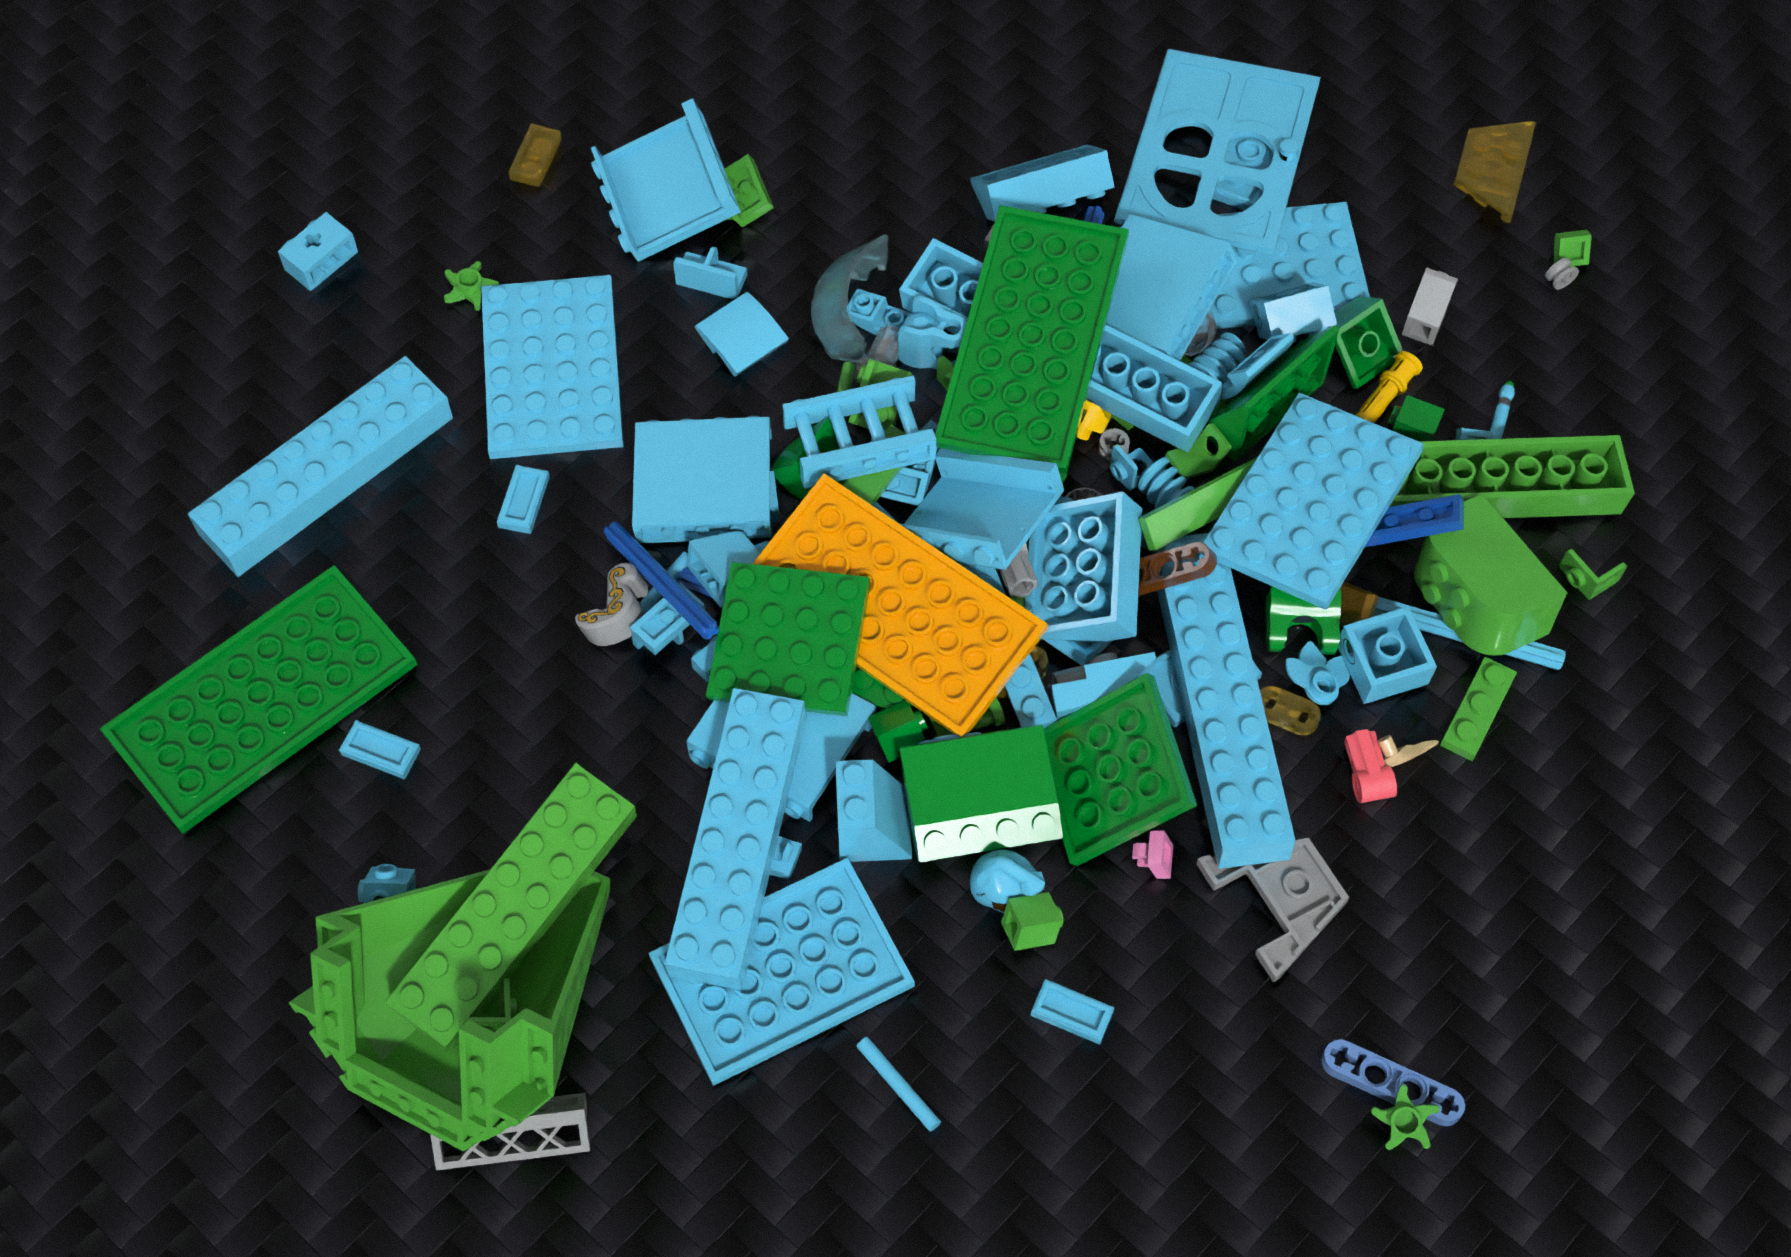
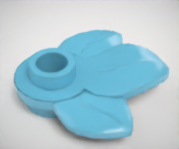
(1314, 671)

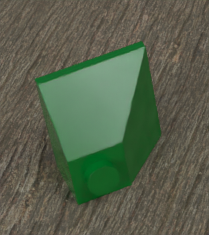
(1365, 339)
(788, 463)

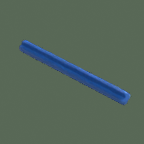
(661, 580)

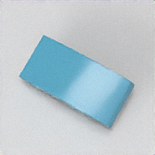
(873, 312)

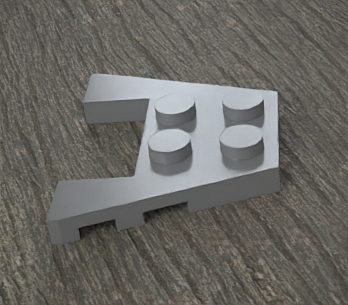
(1298, 893)

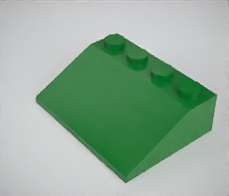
(1271, 394)
(980, 793)

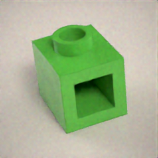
(1032, 921)

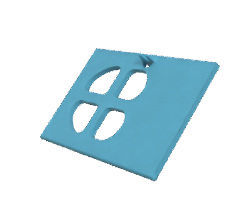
(1228, 103)

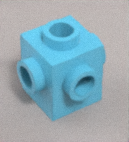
(385, 881)

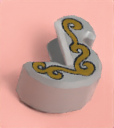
(622, 610)

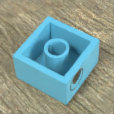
(1294, 311)
(1386, 655)

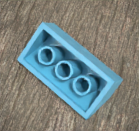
(1046, 181)

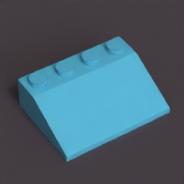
(1087, 569)

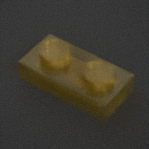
(535, 155)

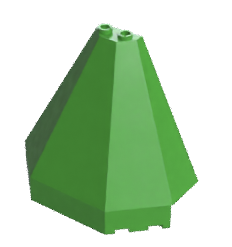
(490, 1075)

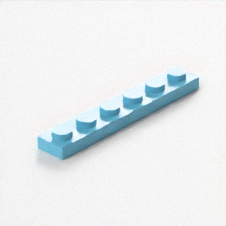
(1025, 685)

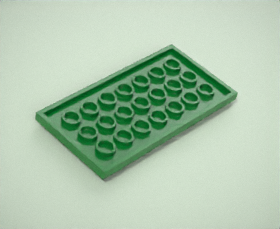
(1032, 337)
(258, 698)

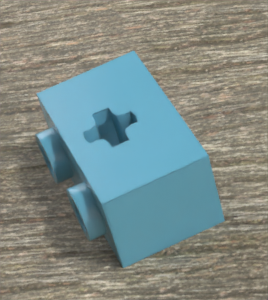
(318, 251)

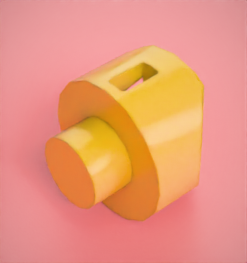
(1092, 419)

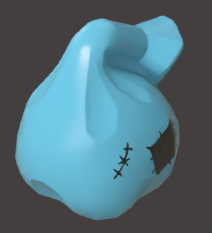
(1003, 876)

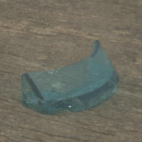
(830, 302)

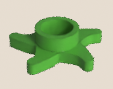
(467, 285)
(1406, 1119)

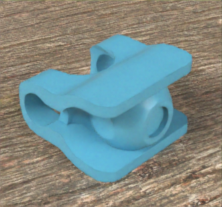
(923, 334)

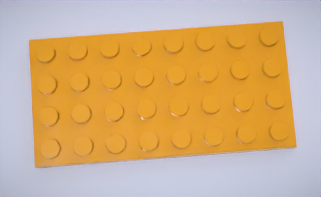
(928, 621)

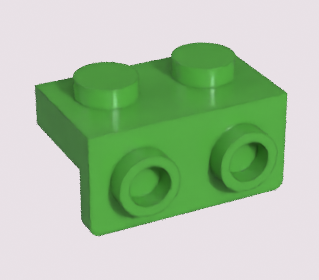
(748, 190)

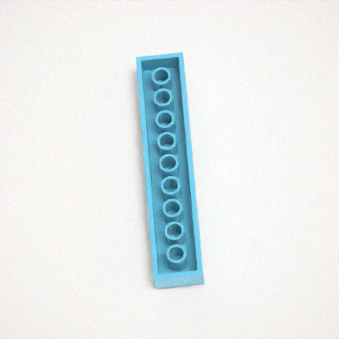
(1128, 374)
(1225, 718)

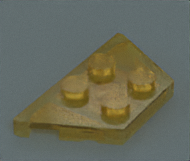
(1495, 164)

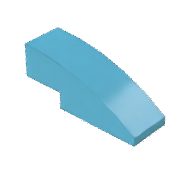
(1099, 681)

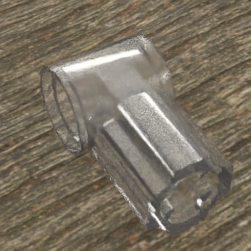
(882, 350)

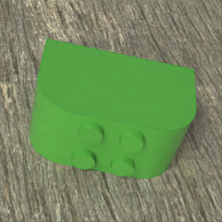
(1488, 583)

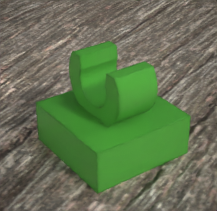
(1574, 246)

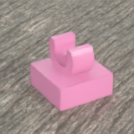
(1155, 855)

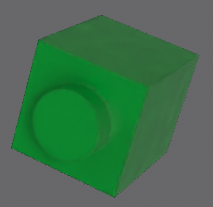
(1416, 419)
(898, 728)

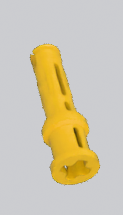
(1391, 384)

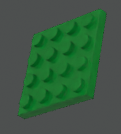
(790, 635)
(1116, 770)

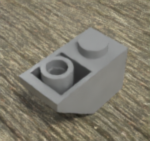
(1429, 306)

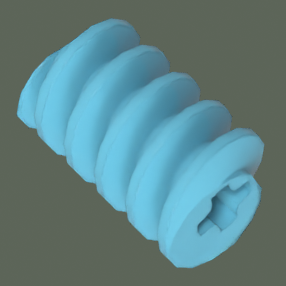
(1221, 357)
(1160, 483)

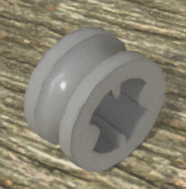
(1562, 273)
(1113, 435)

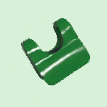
(1286, 610)

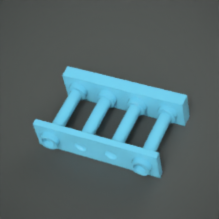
(866, 458)

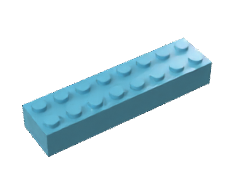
(321, 466)
(736, 840)

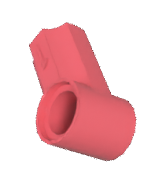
(1370, 775)

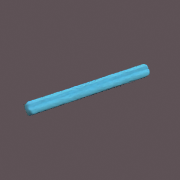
(1434, 624)

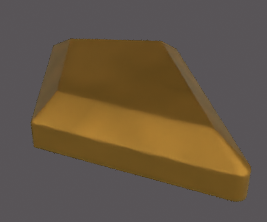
(1356, 604)

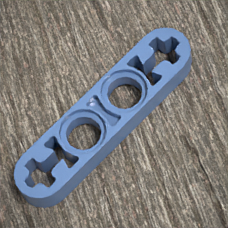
(1394, 1077)

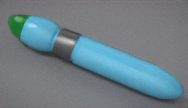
(1502, 409)

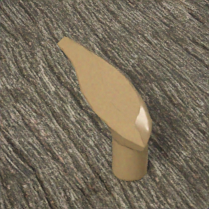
(1403, 754)

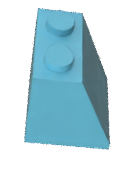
(871, 813)

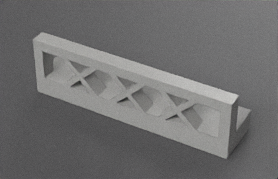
(554, 1114)

